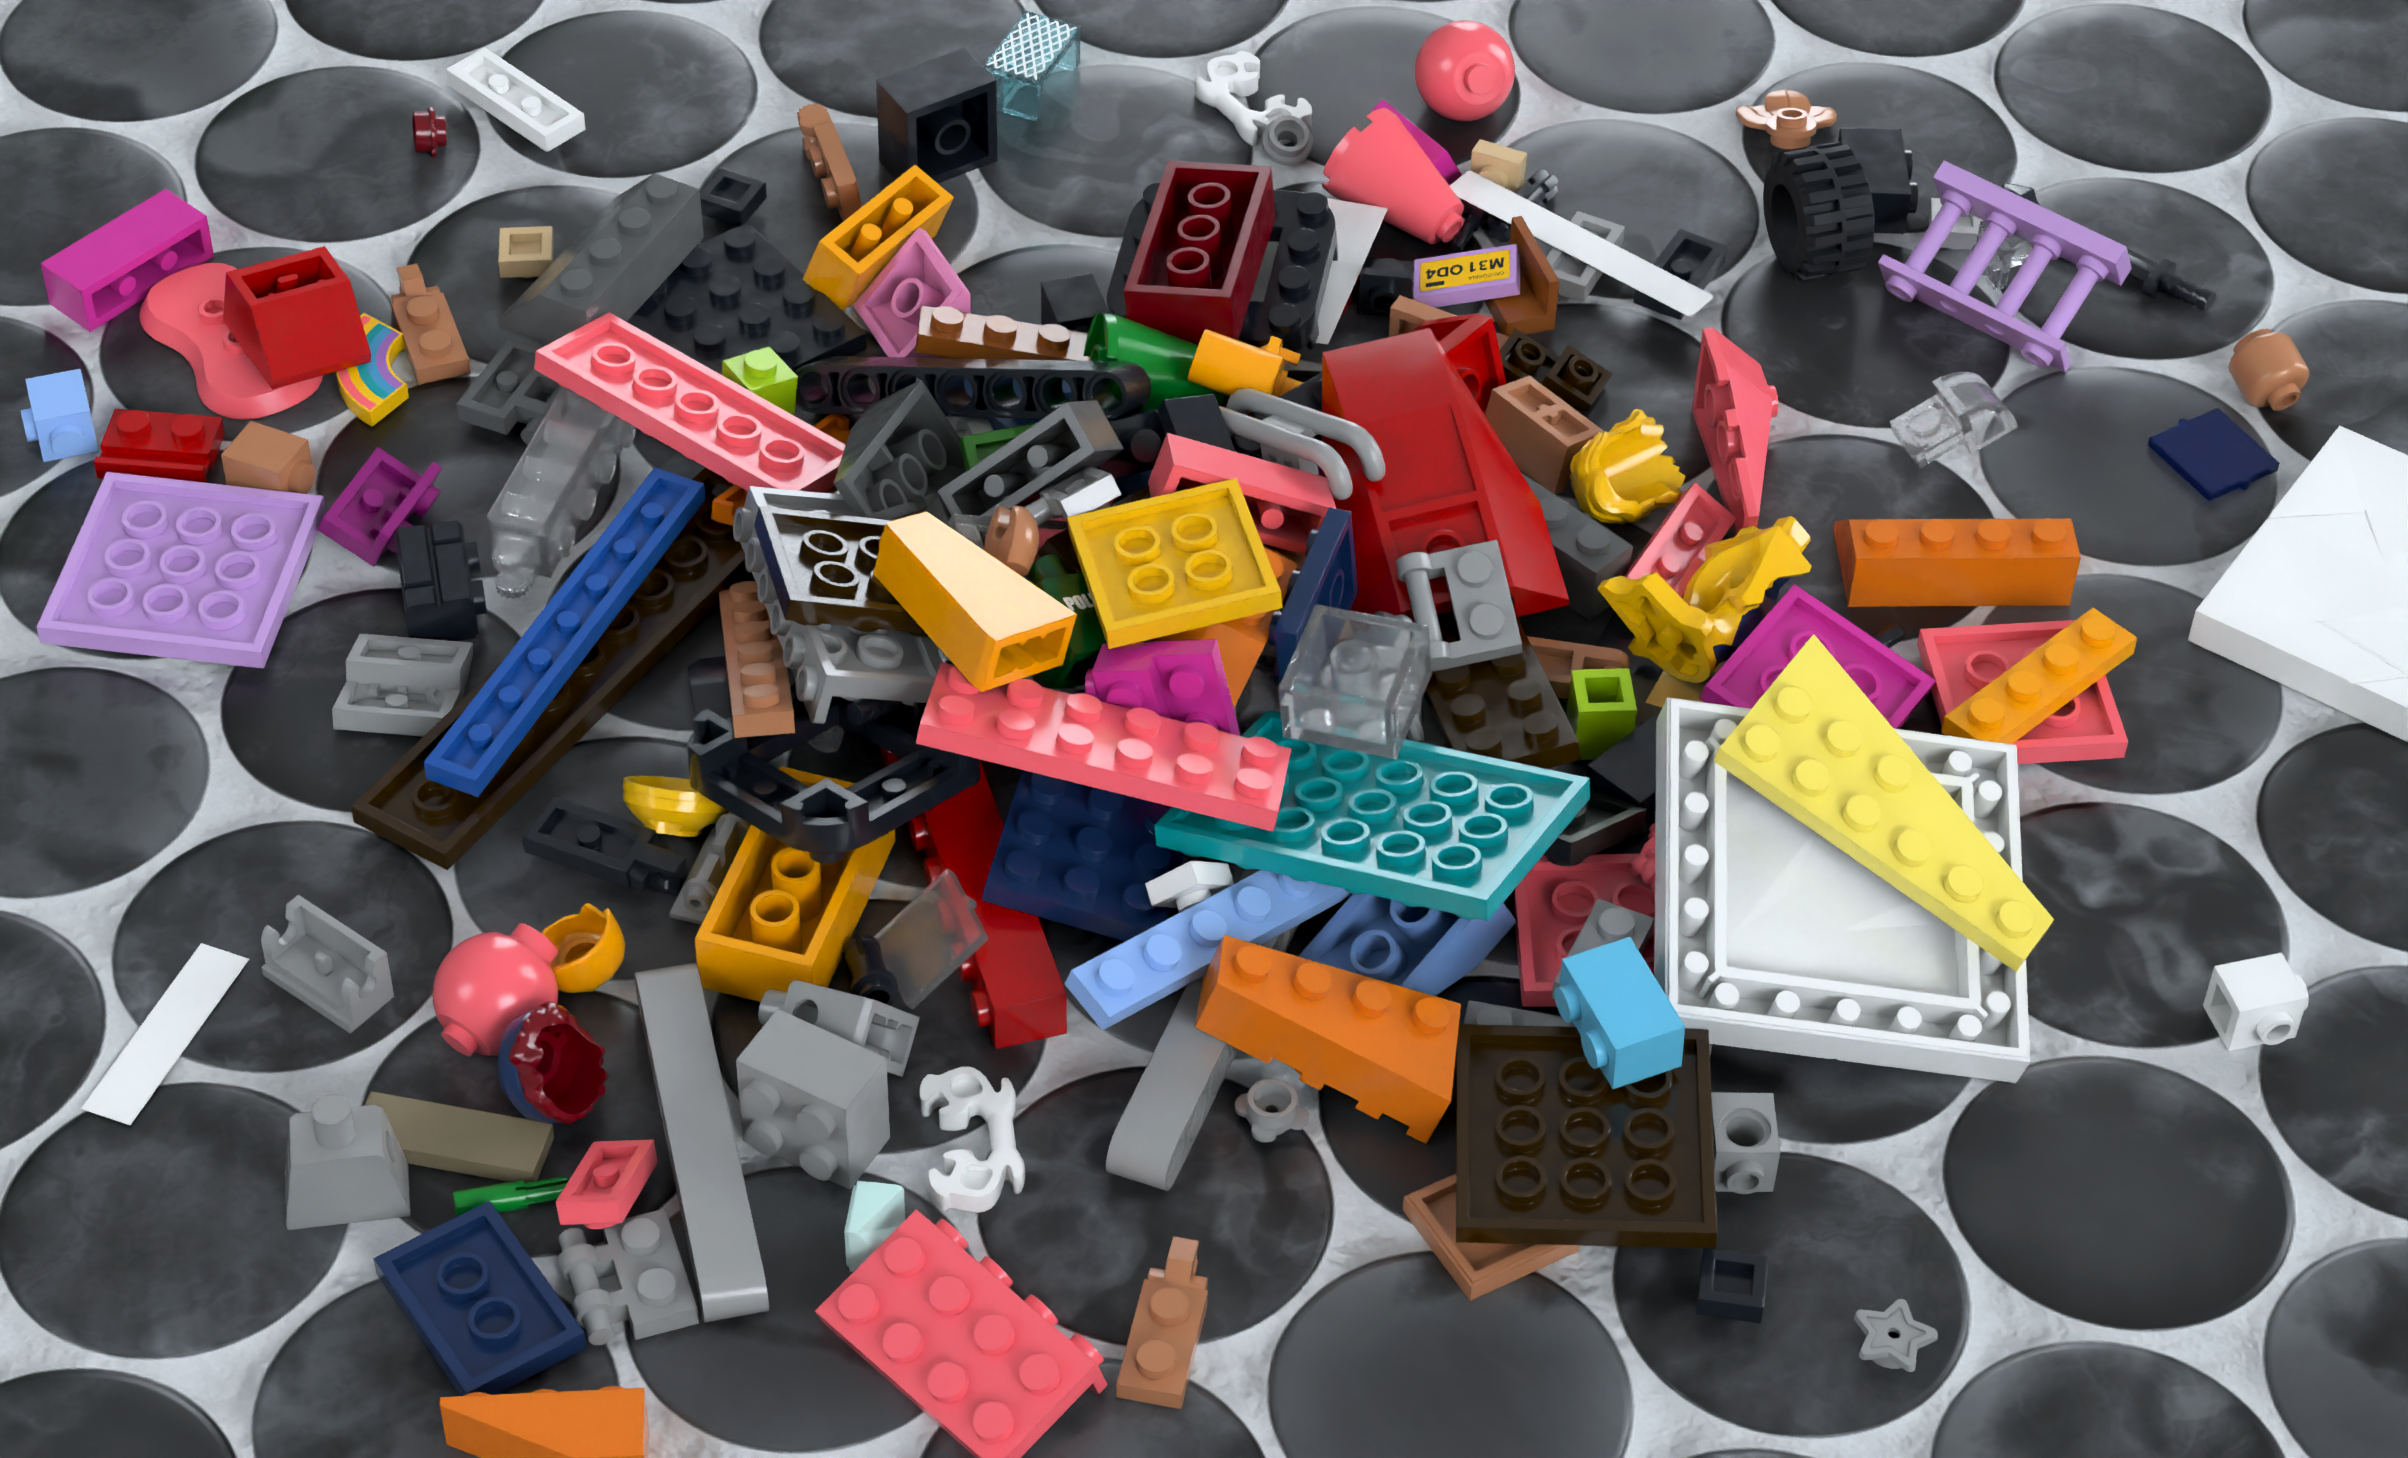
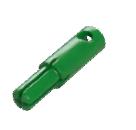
(510, 1195)

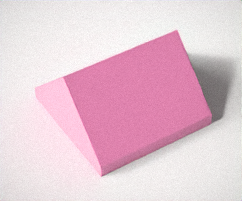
(895, 297)

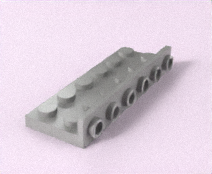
(834, 657)

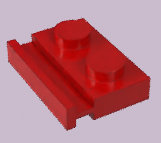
(160, 445)

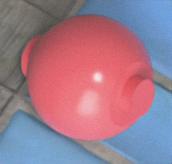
(1464, 70)
(490, 984)

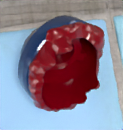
(550, 1066)

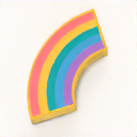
(373, 387)

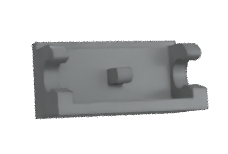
(327, 965)

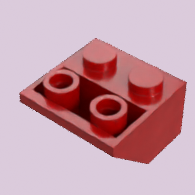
(295, 317)

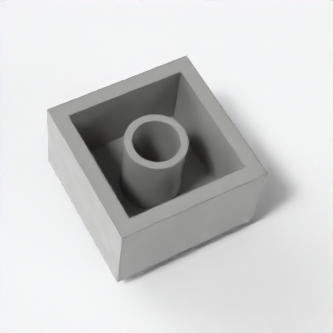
(813, 1099)

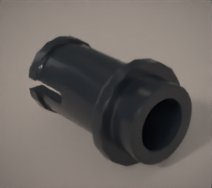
(869, 971)

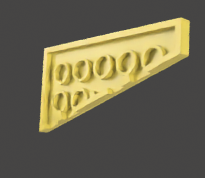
(1853, 780)

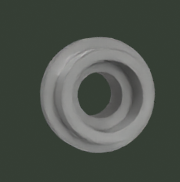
(1287, 128)

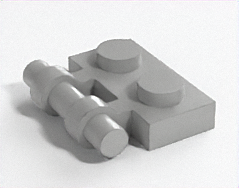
(648, 1273)

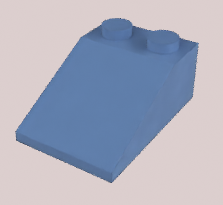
(1405, 943)

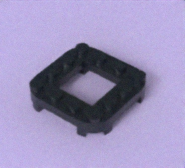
(1298, 275)
(826, 815)

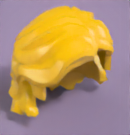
(1623, 472)

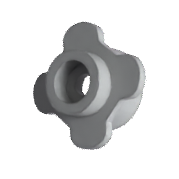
(1267, 1097)

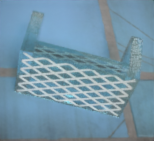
(1028, 58)

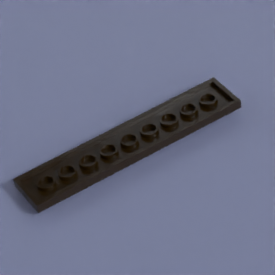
(668, 603)

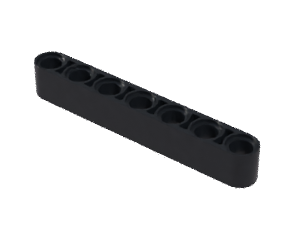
(990, 382)

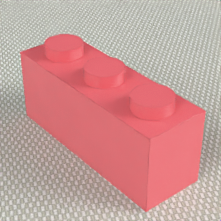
(1280, 498)

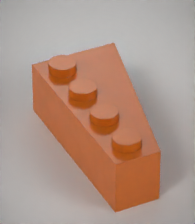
(1336, 1030)

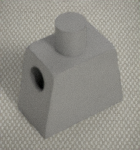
(850, 1017)
(343, 1166)

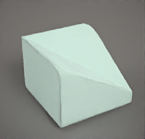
(871, 1218)

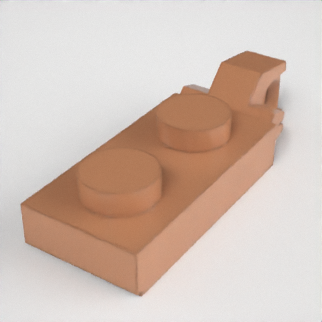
(427, 329)
(1165, 1330)

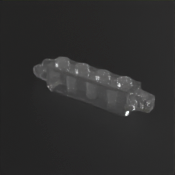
(553, 490)

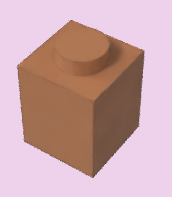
(269, 460)

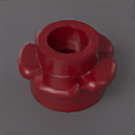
(428, 131)

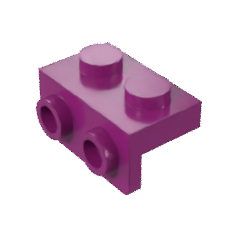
(379, 503)

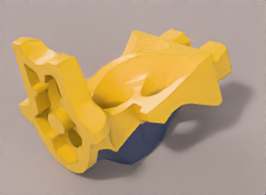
(1719, 604)

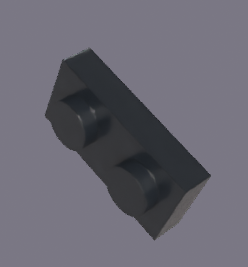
(1690, 259)

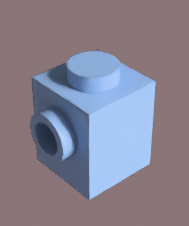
(59, 416)

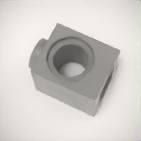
(1745, 1142)

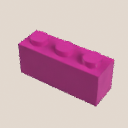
(126, 259)

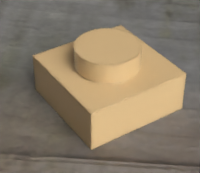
(1499, 164)
(525, 251)

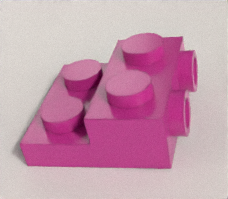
(1168, 677)

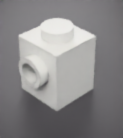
(2256, 1001)

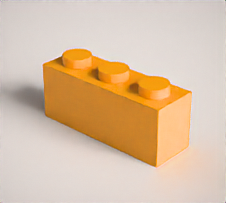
(867, 240)

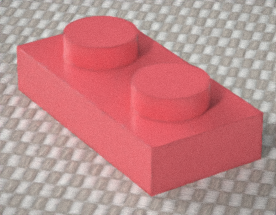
(606, 1183)

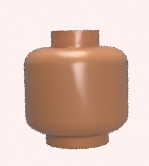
(2268, 369)

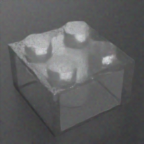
(1355, 681)

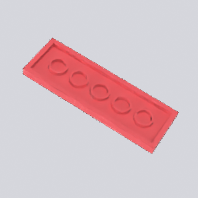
(691, 407)
(1108, 747)

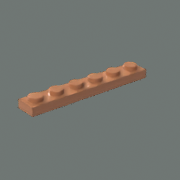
(754, 665)

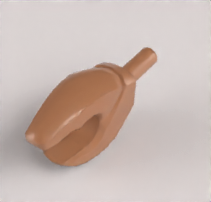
(1013, 538)

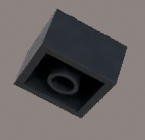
(938, 117)

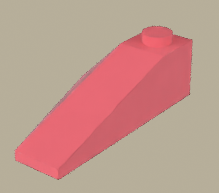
(1734, 420)

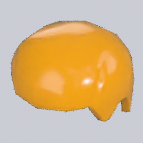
(587, 947)

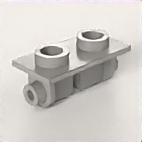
(710, 869)

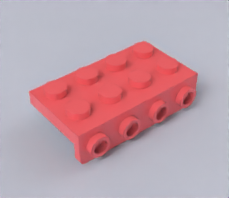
(961, 1340)

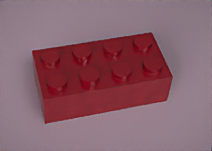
(1201, 249)

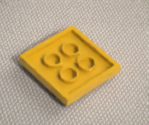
(1174, 563)

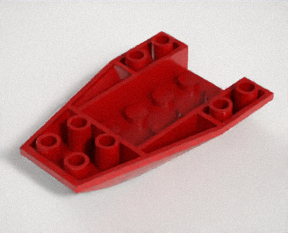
(1443, 476)

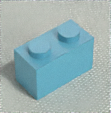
(1620, 1013)

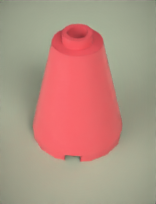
(1393, 172)

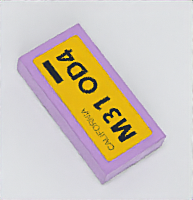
(1467, 276)

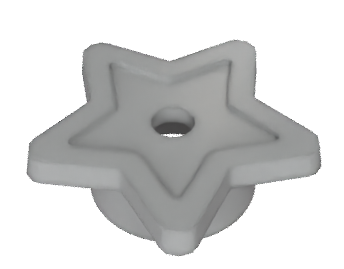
(1889, 1351)

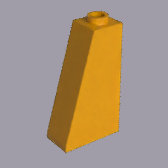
(971, 603)

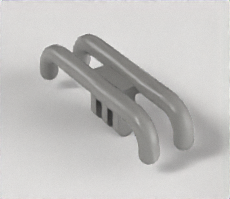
(1289, 440)

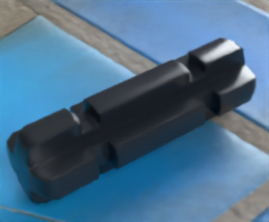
(1538, 189)

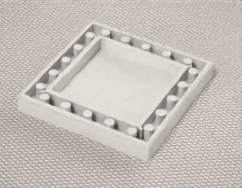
(2326, 587)
(1805, 948)

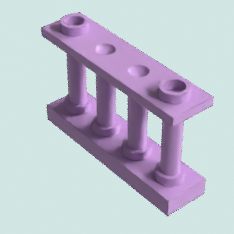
(2006, 216)

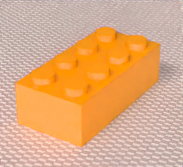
(784, 913)

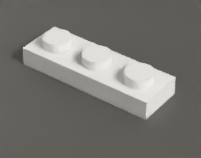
(515, 99)

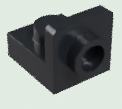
(1383, 283)

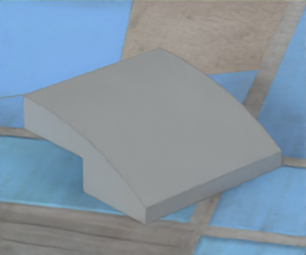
(401, 684)

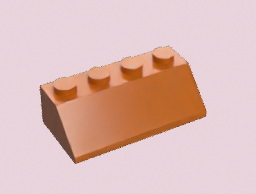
(1957, 562)

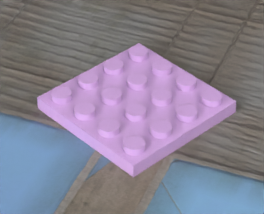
(182, 570)

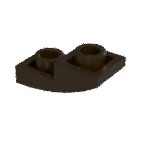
(1569, 377)

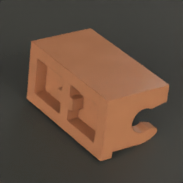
(1539, 430)

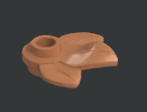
(1787, 118)

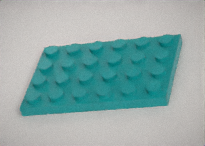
(1410, 829)

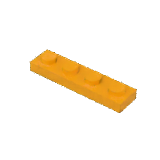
(2042, 681)

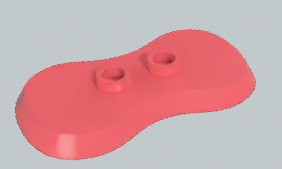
(188, 317)

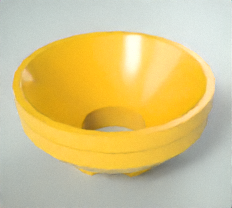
(669, 805)

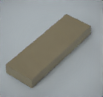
(467, 1138)

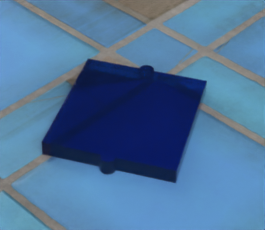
(2213, 454)

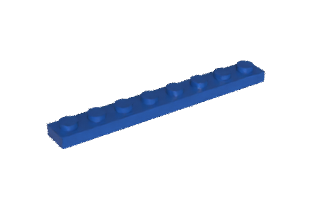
(564, 633)

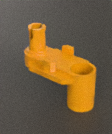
(1230, 365)

